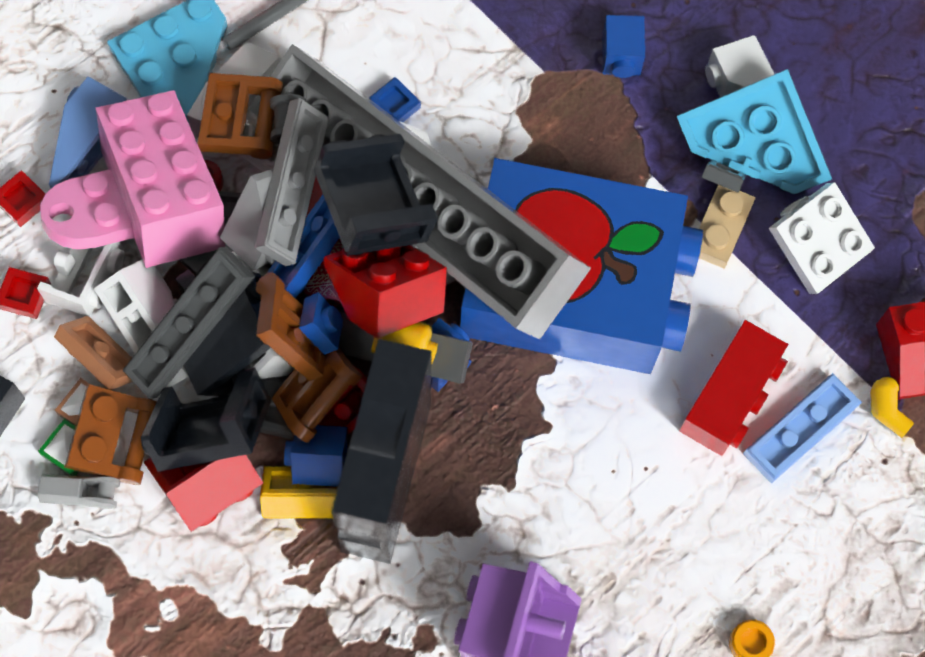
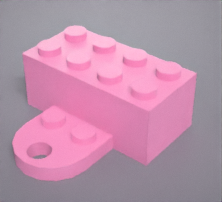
(152, 187)

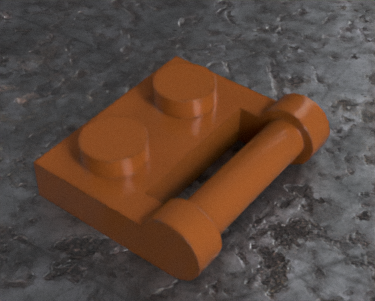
(226, 115)
(280, 330)
(307, 402)
(99, 431)

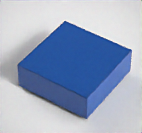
(396, 100)

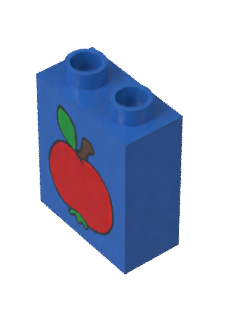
(634, 250)

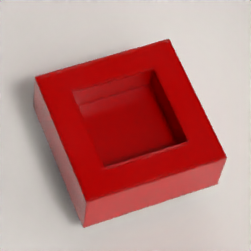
(20, 198)
(20, 293)

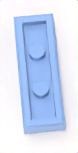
(801, 428)

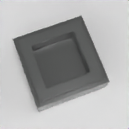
(724, 176)

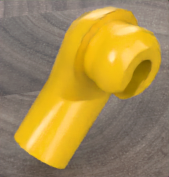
(885, 406)

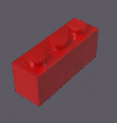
(735, 389)

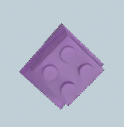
(517, 614)

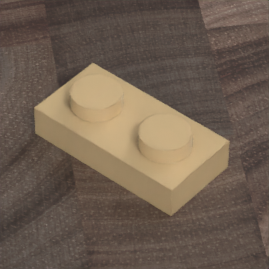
(723, 224)

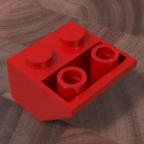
(388, 287)

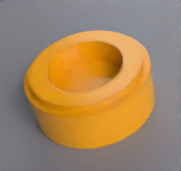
(751, 639)

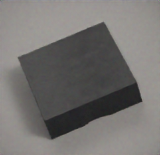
(383, 451)

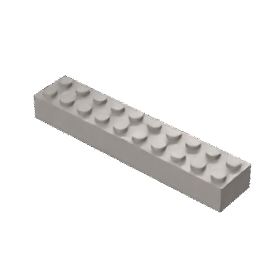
(476, 233)

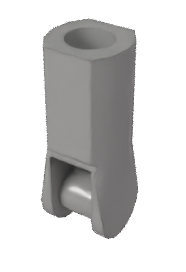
(74, 489)

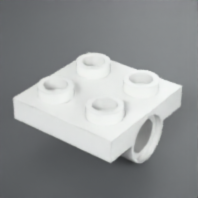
(821, 237)

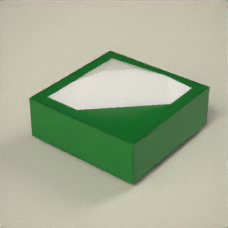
(57, 446)

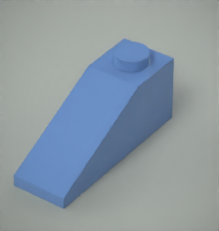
(78, 138)

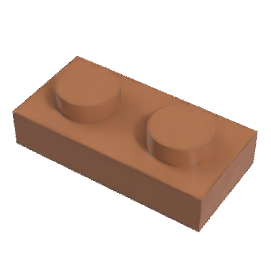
(95, 351)

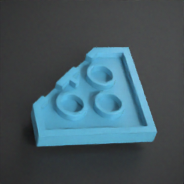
(172, 50)
(759, 134)

